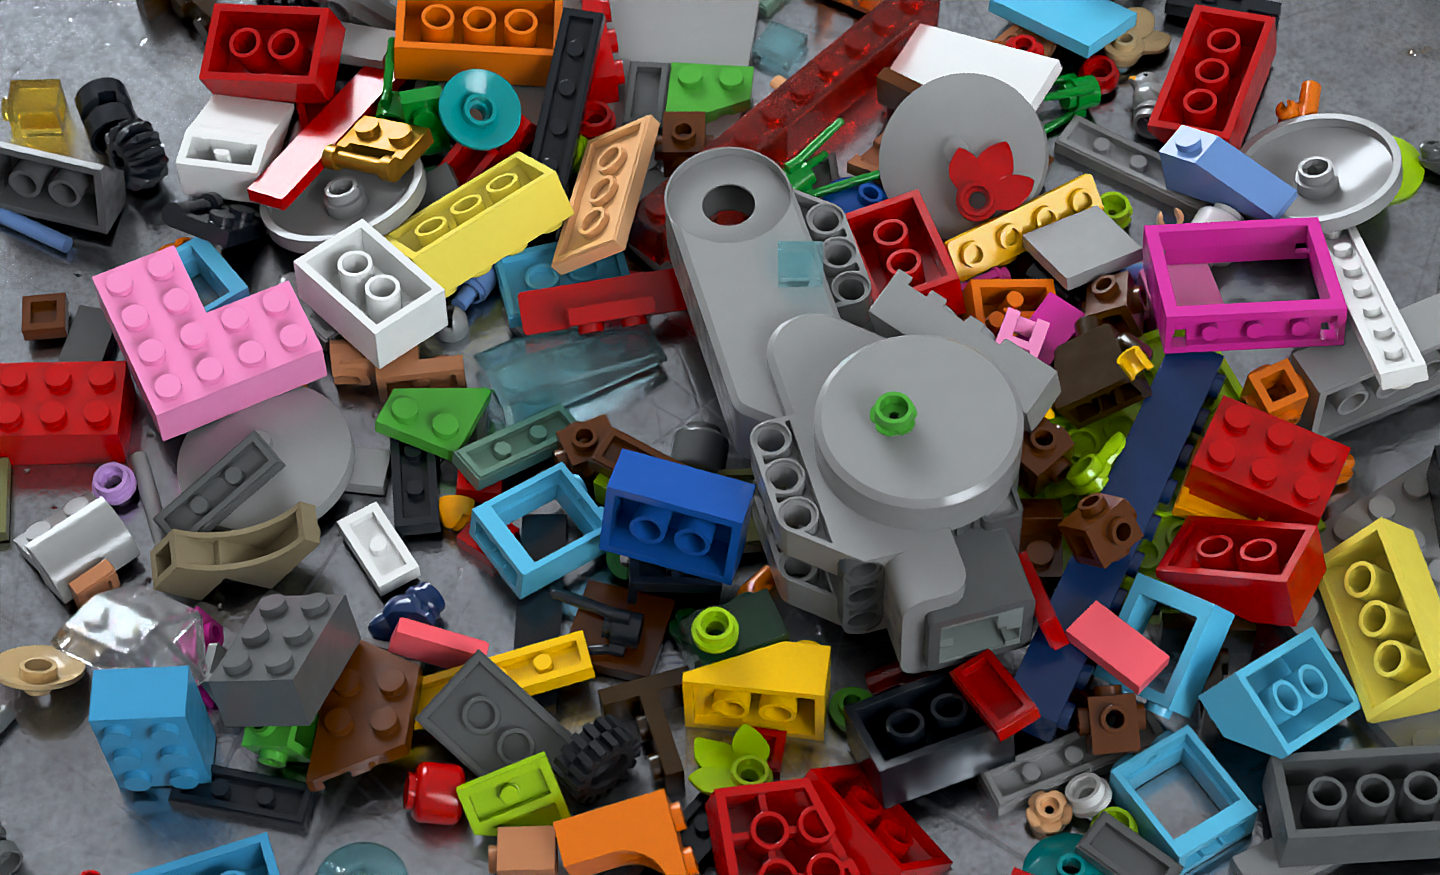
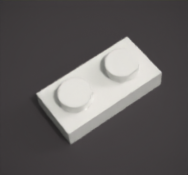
(378, 548)

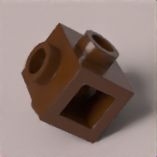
(682, 138)
(1117, 302)
(577, 444)
(1045, 457)
(1101, 529)
(1124, 733)

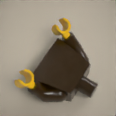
(1099, 372)

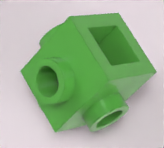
(281, 743)

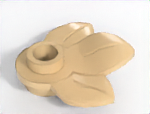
(1138, 40)

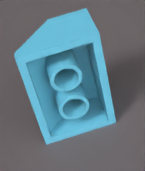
(1282, 697)

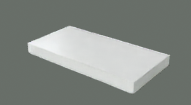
(941, 52)

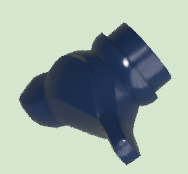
(419, 603)

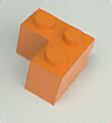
(990, 299)

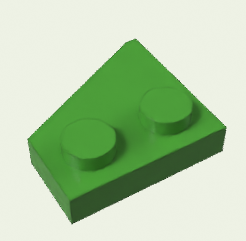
(710, 89)
(433, 417)

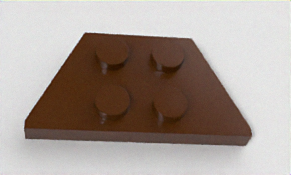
(366, 715)

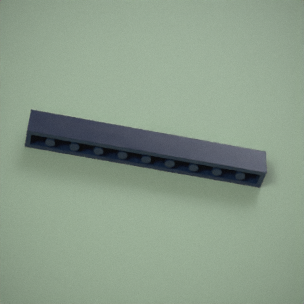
(1144, 478)

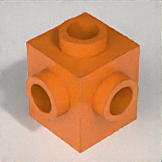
(1276, 391)

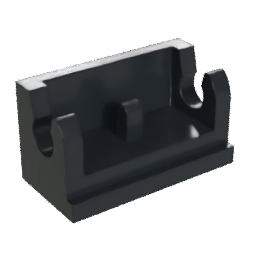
(654, 578)

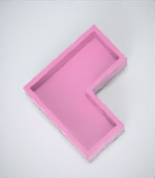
(198, 362)

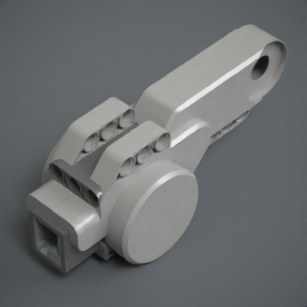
(882, 526)

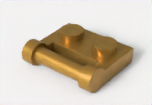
(378, 148)

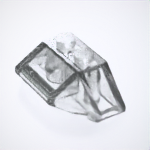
(135, 630)

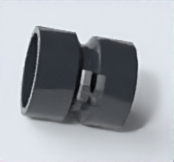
(102, 106)

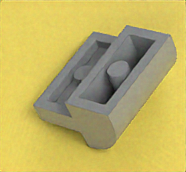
(76, 541)

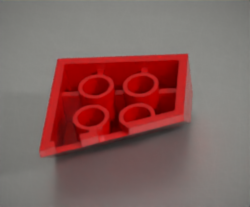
(774, 831)

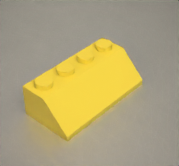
(483, 221)
(1385, 620)

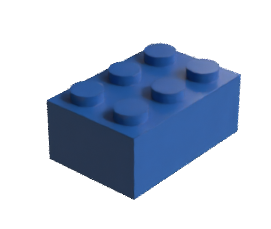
(676, 516)

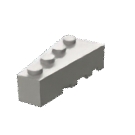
(908, 312)

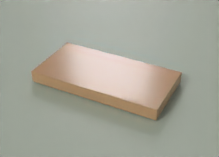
(606, 195)

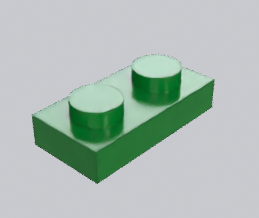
(421, 110)

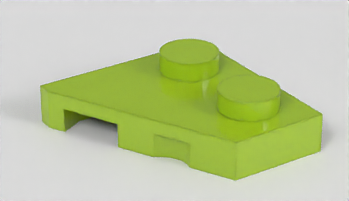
(514, 797)

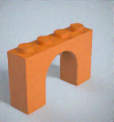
(627, 833)

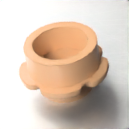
(1048, 823)

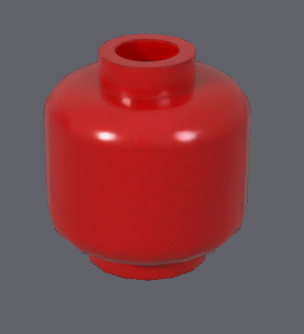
(432, 793)

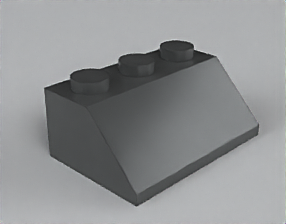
(60, 188)

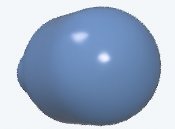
(475, 290)

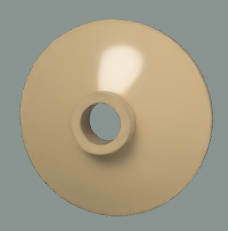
(39, 669)

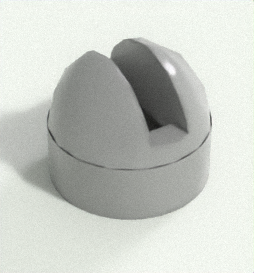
(459, 325)

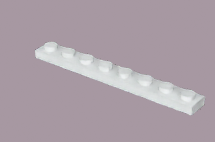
(1374, 313)

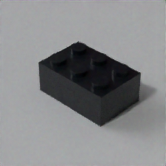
(921, 739)

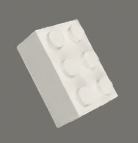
(371, 293)

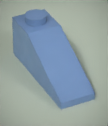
(1219, 173)

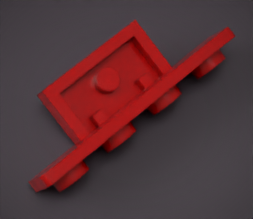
(601, 301)

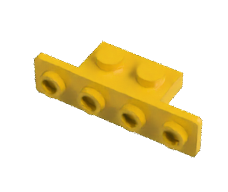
(1001, 238)

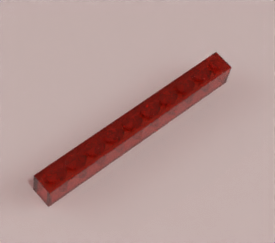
(803, 102)

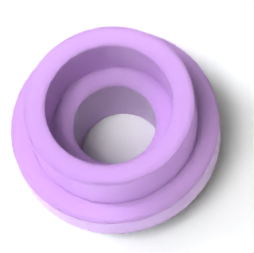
(111, 474)

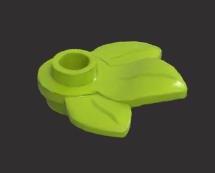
(1091, 470)
(730, 764)

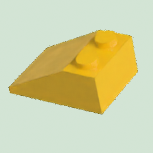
(765, 688)

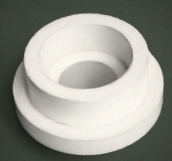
(1088, 794)

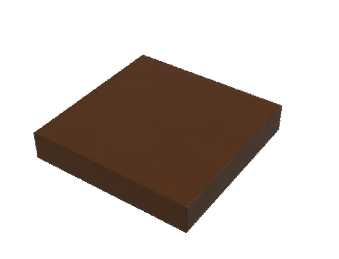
(638, 662)

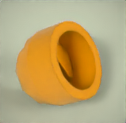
(455, 511)

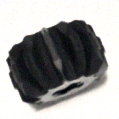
(138, 152)

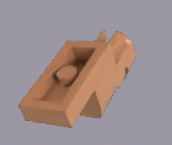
(406, 371)

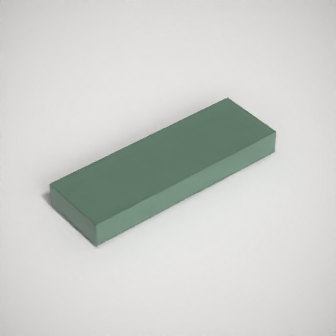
(512, 447)

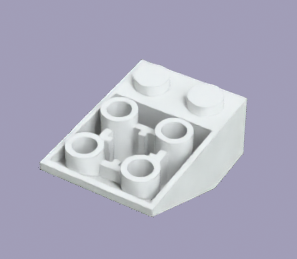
(231, 145)

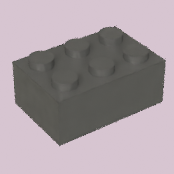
(285, 660)

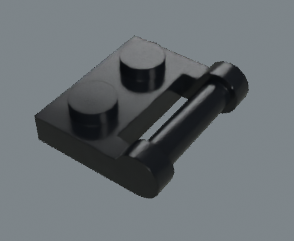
(213, 220)

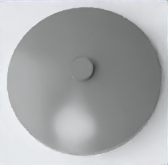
(952, 114)
(1336, 163)
(340, 200)
(303, 432)

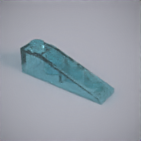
(563, 367)

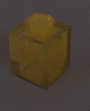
(35, 108)

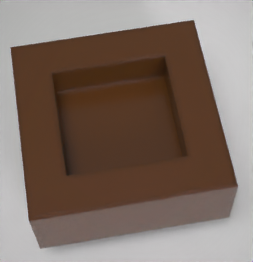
(45, 316)

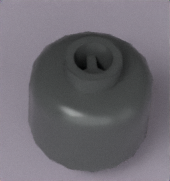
(700, 446)

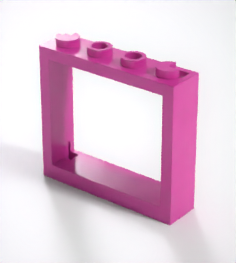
(1243, 324)

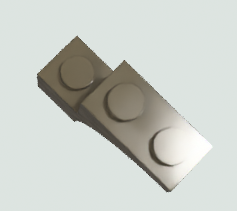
(257, 555)

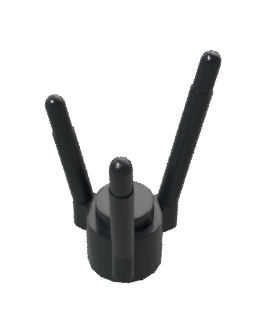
(619, 625)

